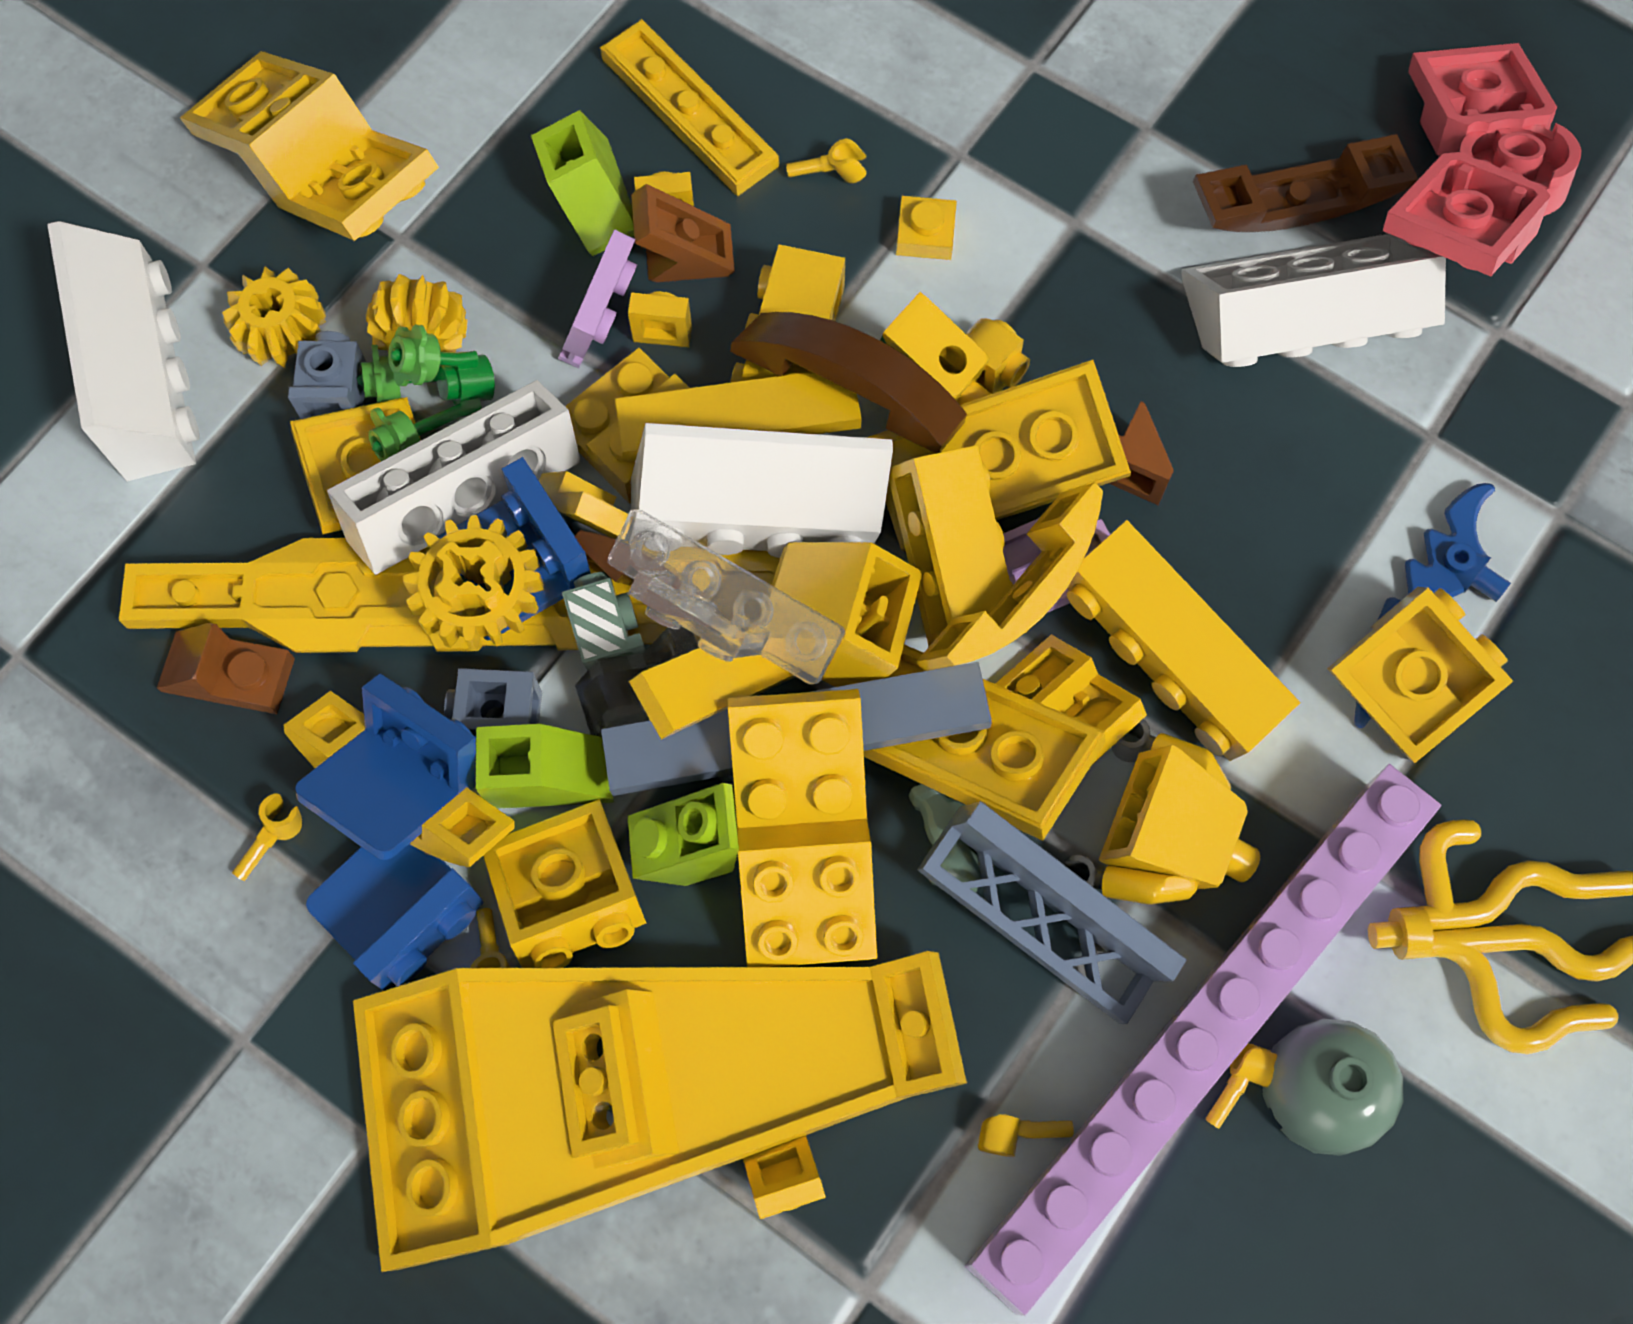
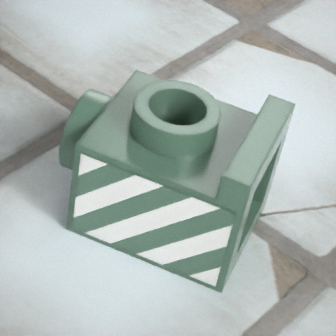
(601, 619)

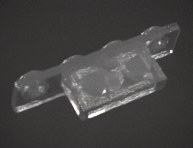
(720, 600)

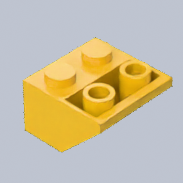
(860, 590)

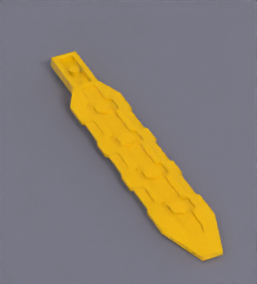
(328, 600)

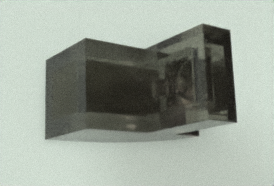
(606, 689)

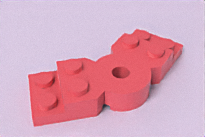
(1495, 161)

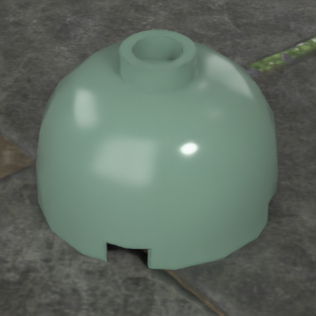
(1334, 1087)

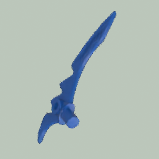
(1453, 560)

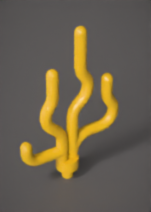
(1449, 932)

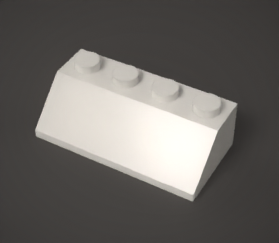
(1315, 298)
(123, 351)
(761, 486)

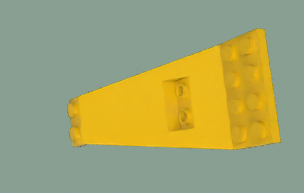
(498, 1105)

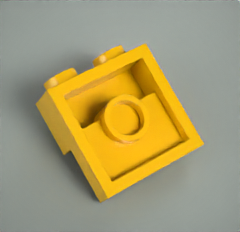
(596, 419)
(1422, 671)
(563, 887)

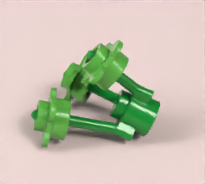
(416, 359)

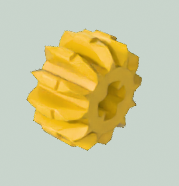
(418, 303)
(273, 316)

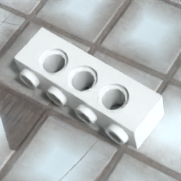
(451, 475)

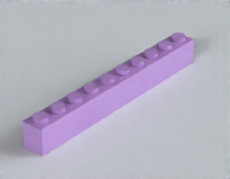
(1200, 1042)

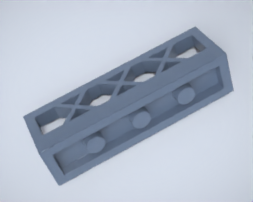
(1063, 892)

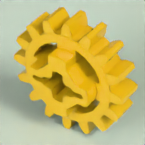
(467, 608)

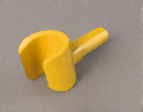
(842, 157)
(268, 834)
(489, 952)
(1251, 1065)
(1001, 1133)

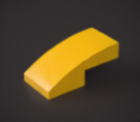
(584, 502)

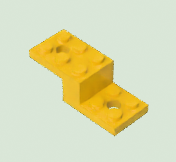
(310, 145)

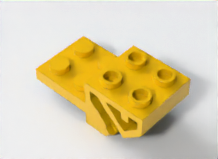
(802, 828)

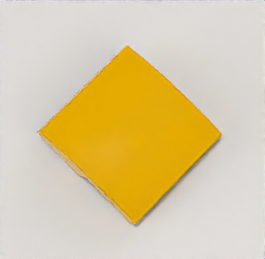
(1070, 684)

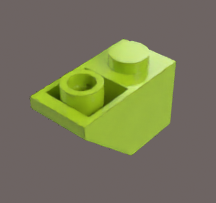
(585, 180)
(539, 766)
(685, 838)

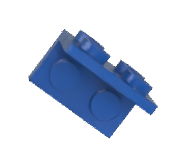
(532, 512)

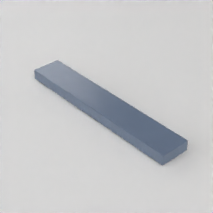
(891, 711)

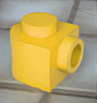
(1004, 351)

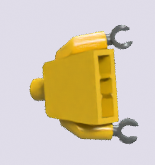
(1172, 825)

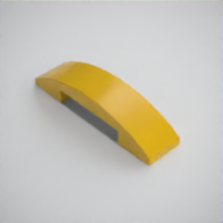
(1064, 539)
(456, 833)

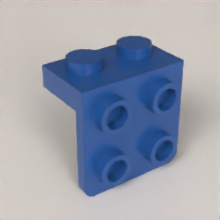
(392, 772)
(393, 911)

